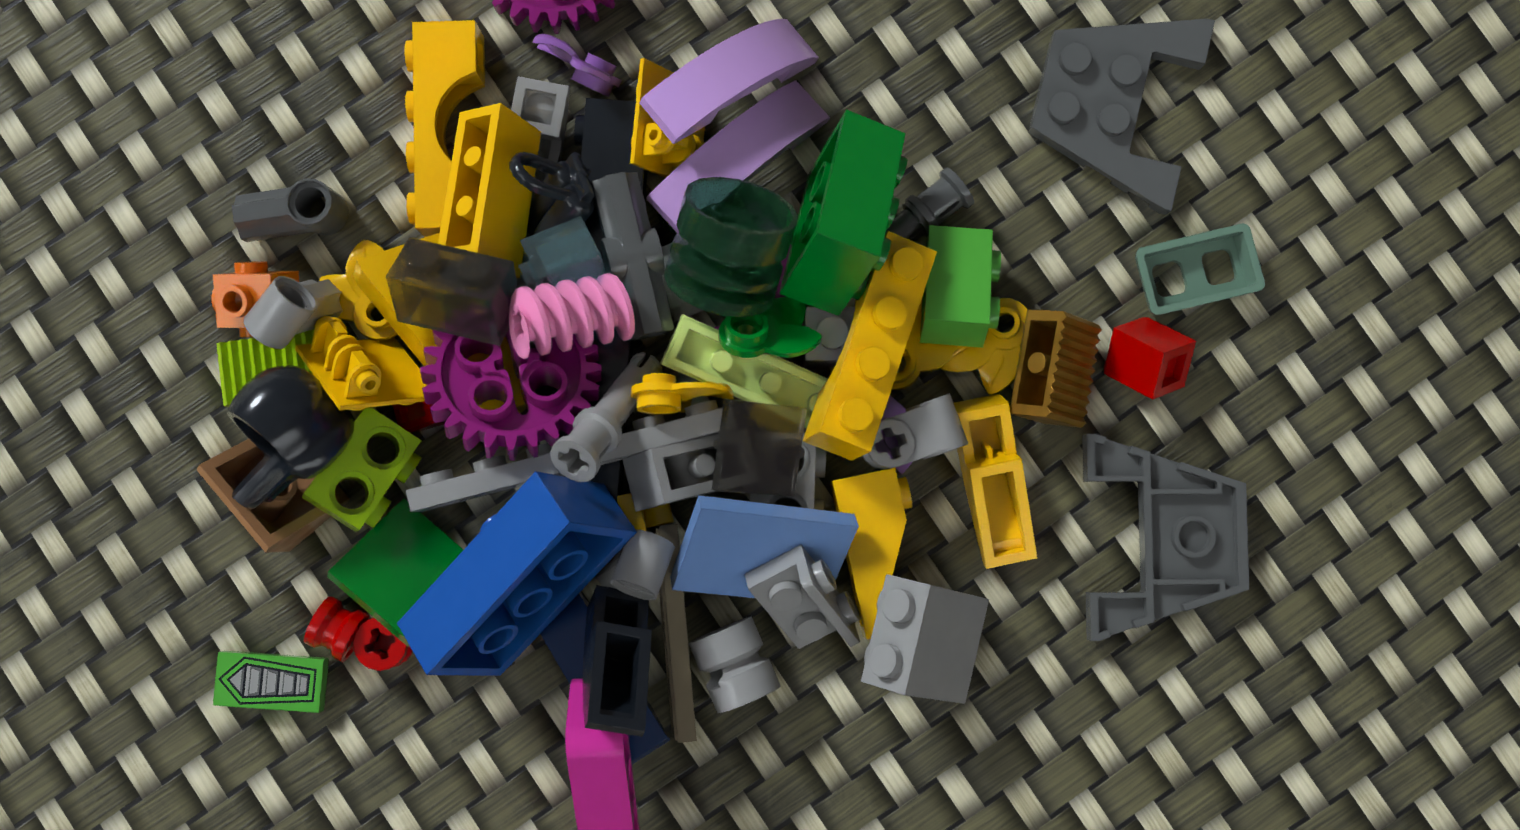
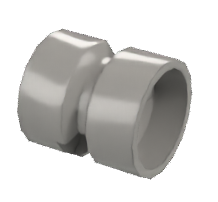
(734, 665)

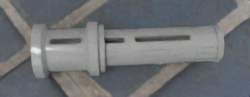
(599, 427)

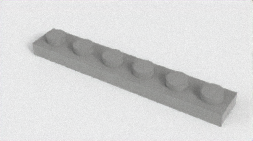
(495, 475)

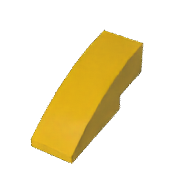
(995, 482)

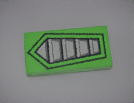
(270, 681)

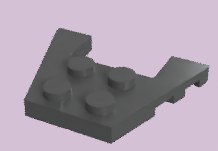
(1095, 93)
(1188, 537)

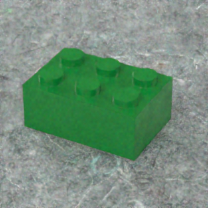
(845, 214)

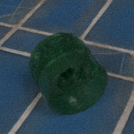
(730, 246)

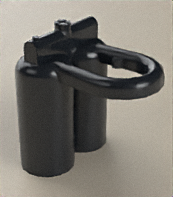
(560, 196)

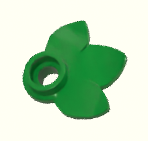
(773, 332)

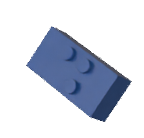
(515, 576)

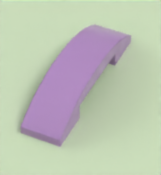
(726, 74)
(744, 145)

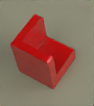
(1149, 357)

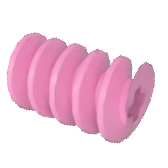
(570, 310)

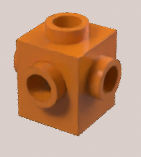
(239, 291)

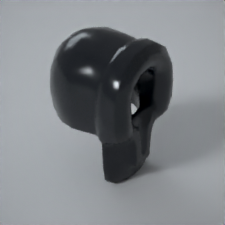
(292, 425)

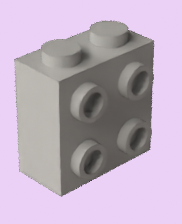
(924, 640)

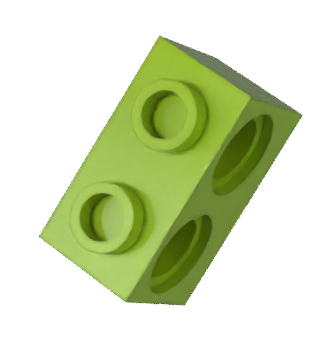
(358, 466)

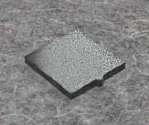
(758, 448)

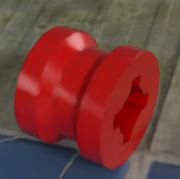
(334, 628)
(368, 651)

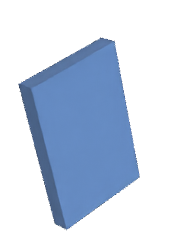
(737, 536)

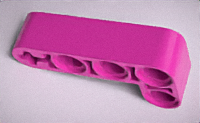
(598, 771)

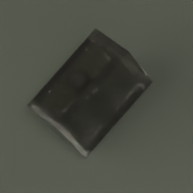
(452, 290)

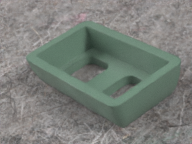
(1188, 254)

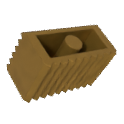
(1055, 368)

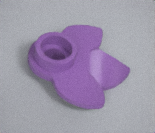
(592, 72)

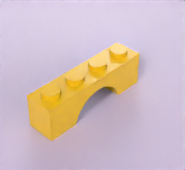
(446, 68)
(863, 377)

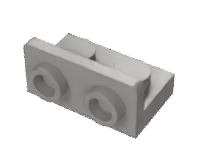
(804, 598)

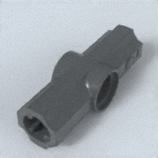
(633, 251)

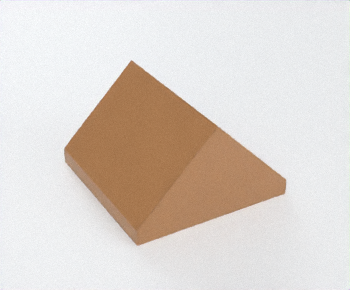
(274, 524)

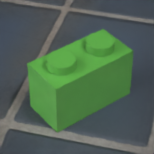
(958, 291)

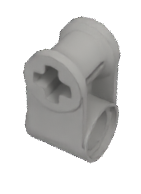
(920, 432)

